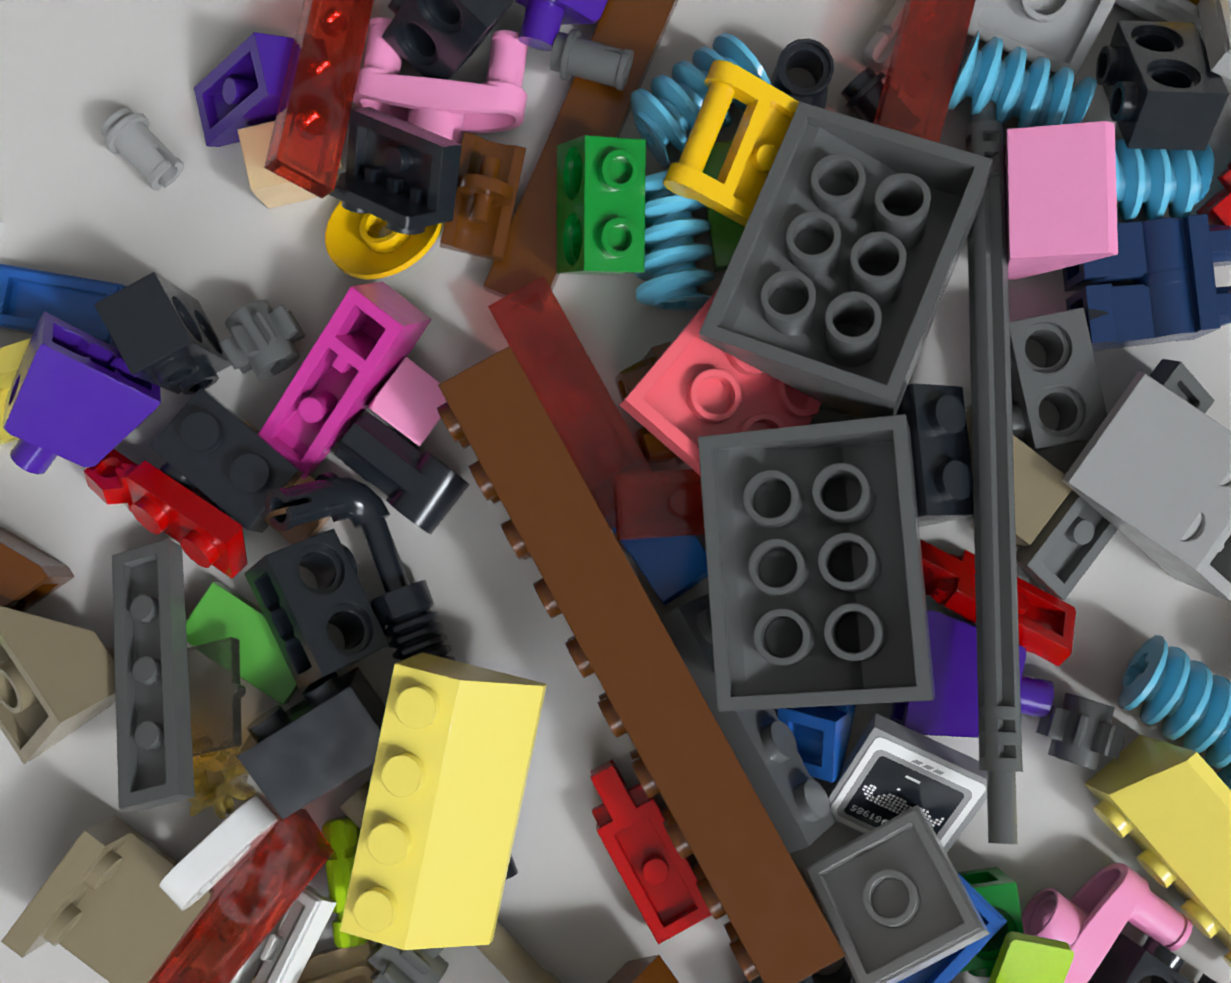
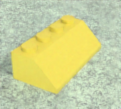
(442, 805)
(1180, 822)

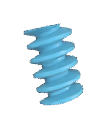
(1020, 91)
(677, 100)
(1161, 180)
(671, 250)
(1185, 694)

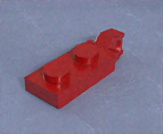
(167, 506)
(1043, 620)
(645, 855)

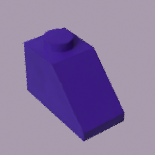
(243, 88)

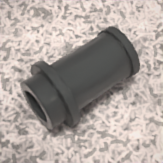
(590, 60)

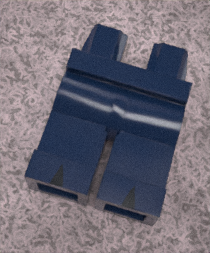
(1155, 285)

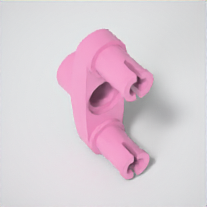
(444, 104)
(1098, 915)

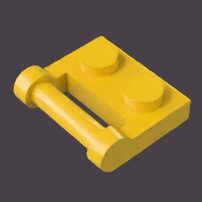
(752, 147)

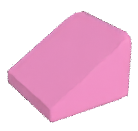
(409, 401)

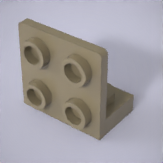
(108, 906)

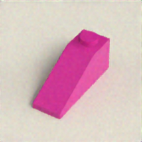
(343, 372)

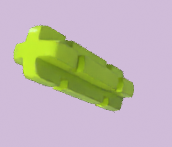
(343, 838)

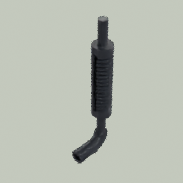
(404, 605)

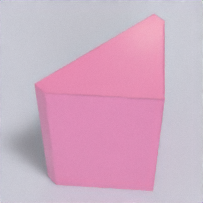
(1060, 196)

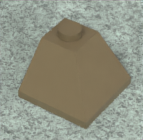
(49, 680)

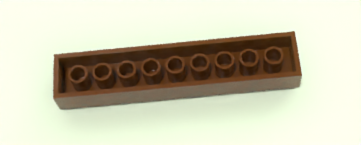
(646, 684)

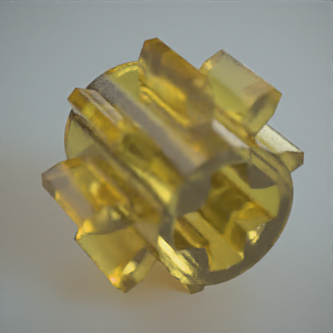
(215, 793)

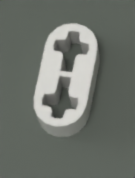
(218, 853)

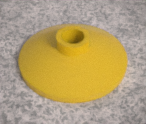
(368, 249)

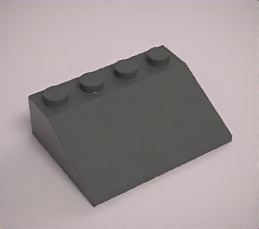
(846, 259)
(815, 566)

